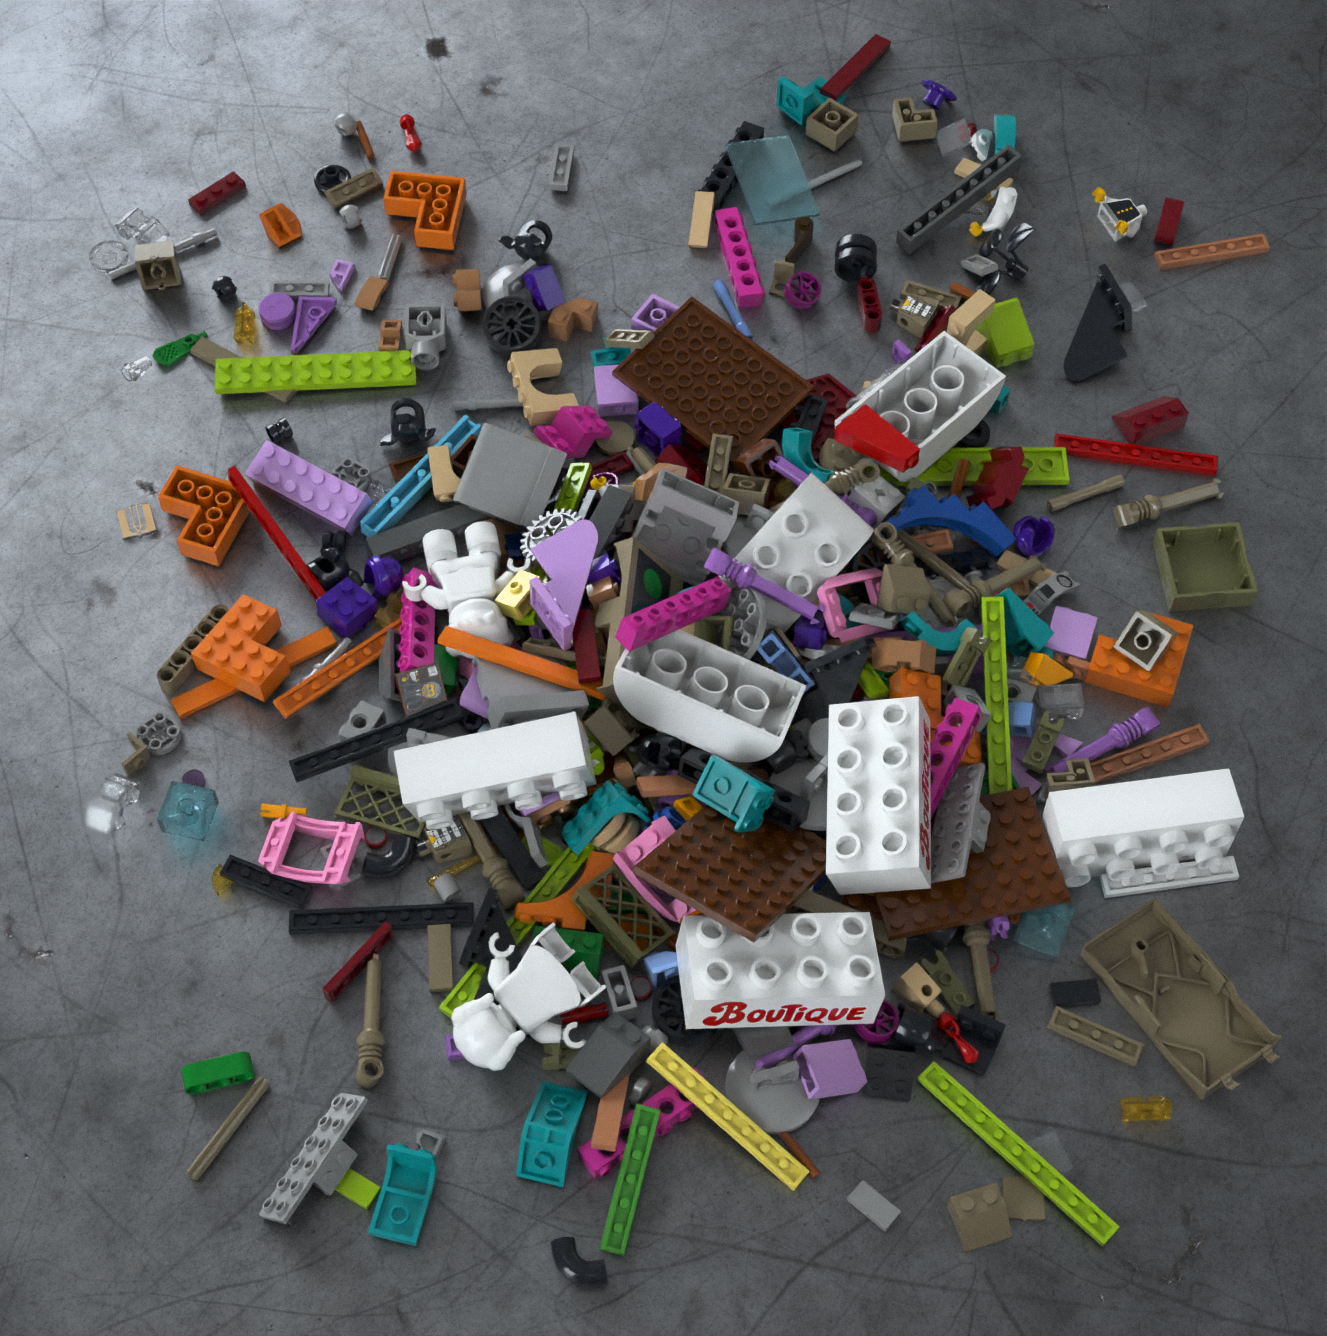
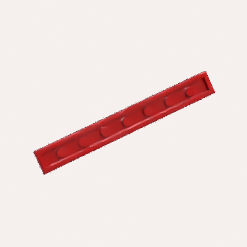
(1137, 454)
(275, 533)

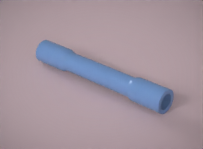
(724, 295)

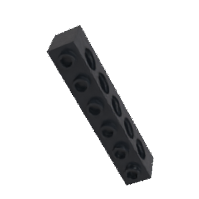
(723, 177)
(786, 809)

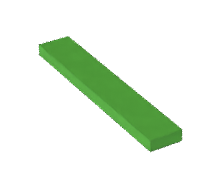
(629, 1180)

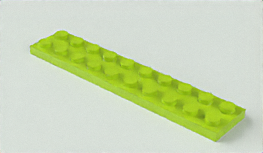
(314, 372)
(1045, 466)

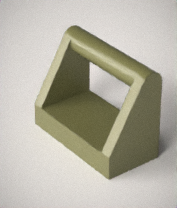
(707, 629)

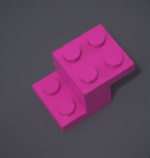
(573, 430)

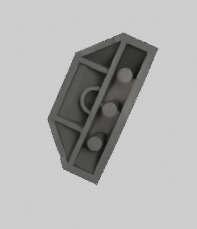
(389, 665)

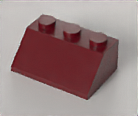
(1151, 419)
(687, 458)

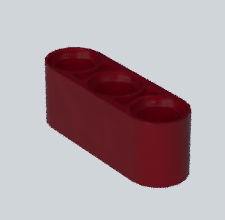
(1169, 221)
(869, 305)

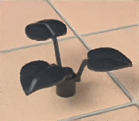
(1014, 266)

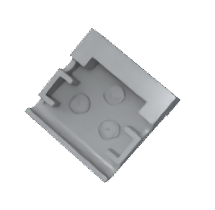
(509, 477)
(685, 524)
(522, 697)

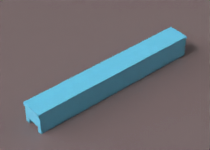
(413, 484)

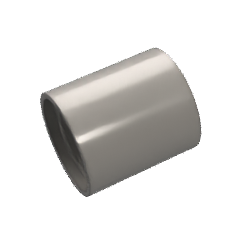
(448, 888)

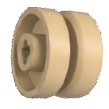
(616, 833)

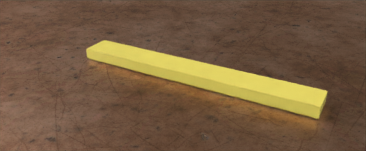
(727, 1116)

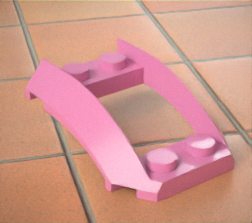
(833, 613)
(639, 849)
(340, 858)

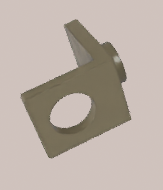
(782, 274)
(138, 758)

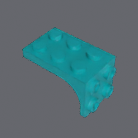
(734, 794)
(591, 817)
(404, 1194)

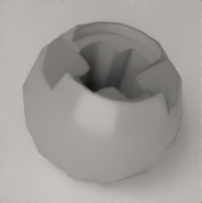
(345, 124)
(350, 216)
(656, 1036)

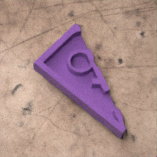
(309, 316)

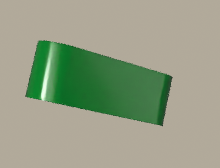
(217, 1072)

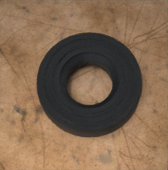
(979, 442)

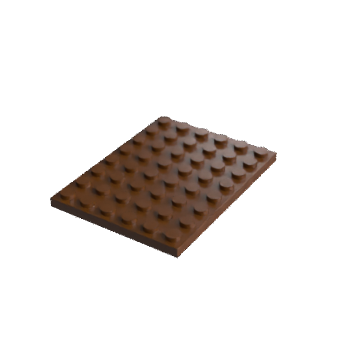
(713, 379)
(736, 876)
(1006, 879)

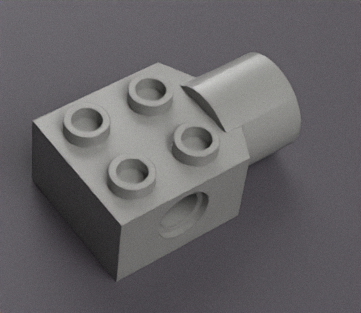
(425, 333)

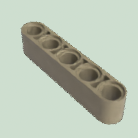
(179, 673)

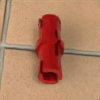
(585, 1013)

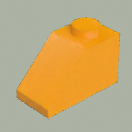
(1046, 669)

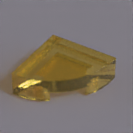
(219, 882)

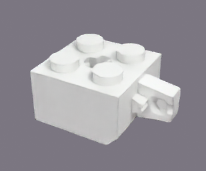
(879, 497)

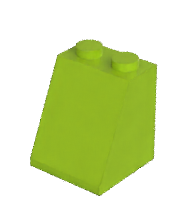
(1007, 334)

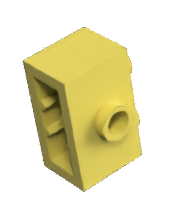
(515, 597)

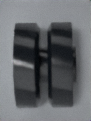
(855, 257)

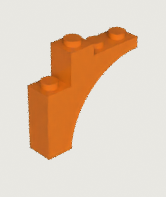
(562, 909)

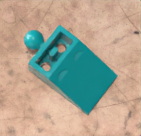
(1023, 628)

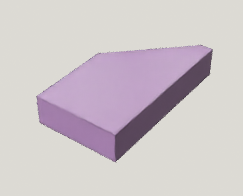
(341, 273)

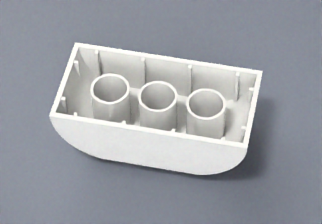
(934, 399)
(803, 545)
(707, 696)

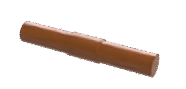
(364, 140)
(799, 1153)

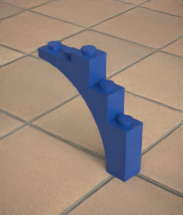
(950, 513)

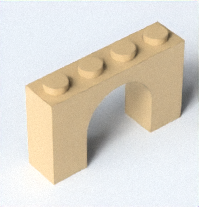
(968, 317)
(535, 364)
(443, 478)

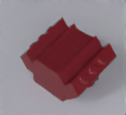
(999, 478)

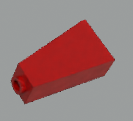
(877, 439)

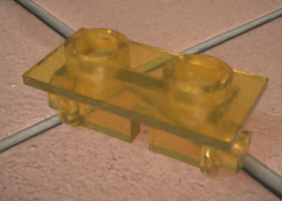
(244, 324)
(386, 616)
(1153, 1109)

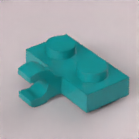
(609, 355)

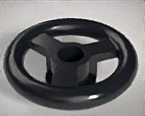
(331, 175)

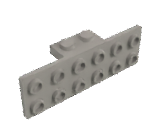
(959, 824)
(320, 1162)

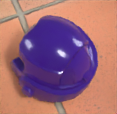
(1034, 536)
(386, 574)

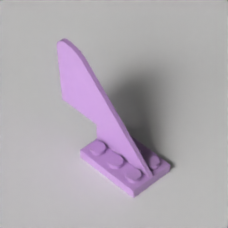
(567, 562)

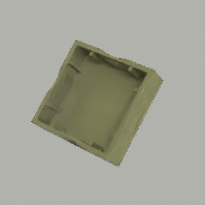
(1204, 567)

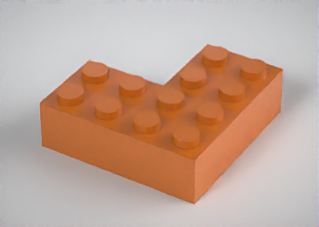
(433, 200)
(212, 510)
(237, 649)
(1121, 674)
(928, 688)

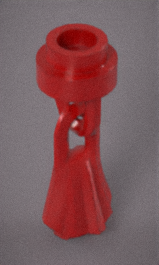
(407, 123)
(946, 1021)

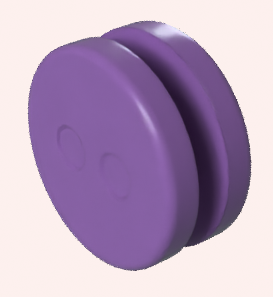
(277, 311)

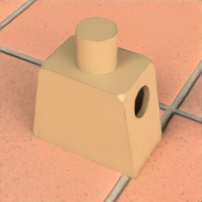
(919, 990)

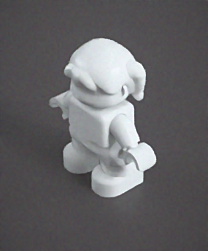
(467, 583)
(526, 999)

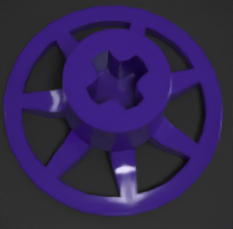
(934, 96)

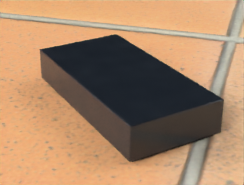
(1075, 993)

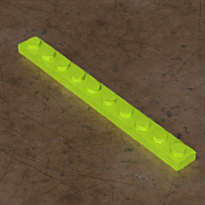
(569, 499)
(996, 695)
(548, 888)
(1019, 1154)

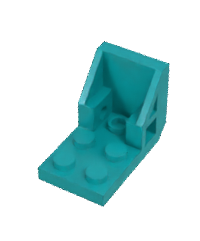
(801, 102)
(550, 1133)

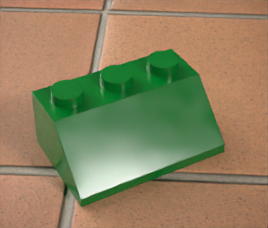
(587, 946)

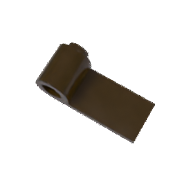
(802, 237)

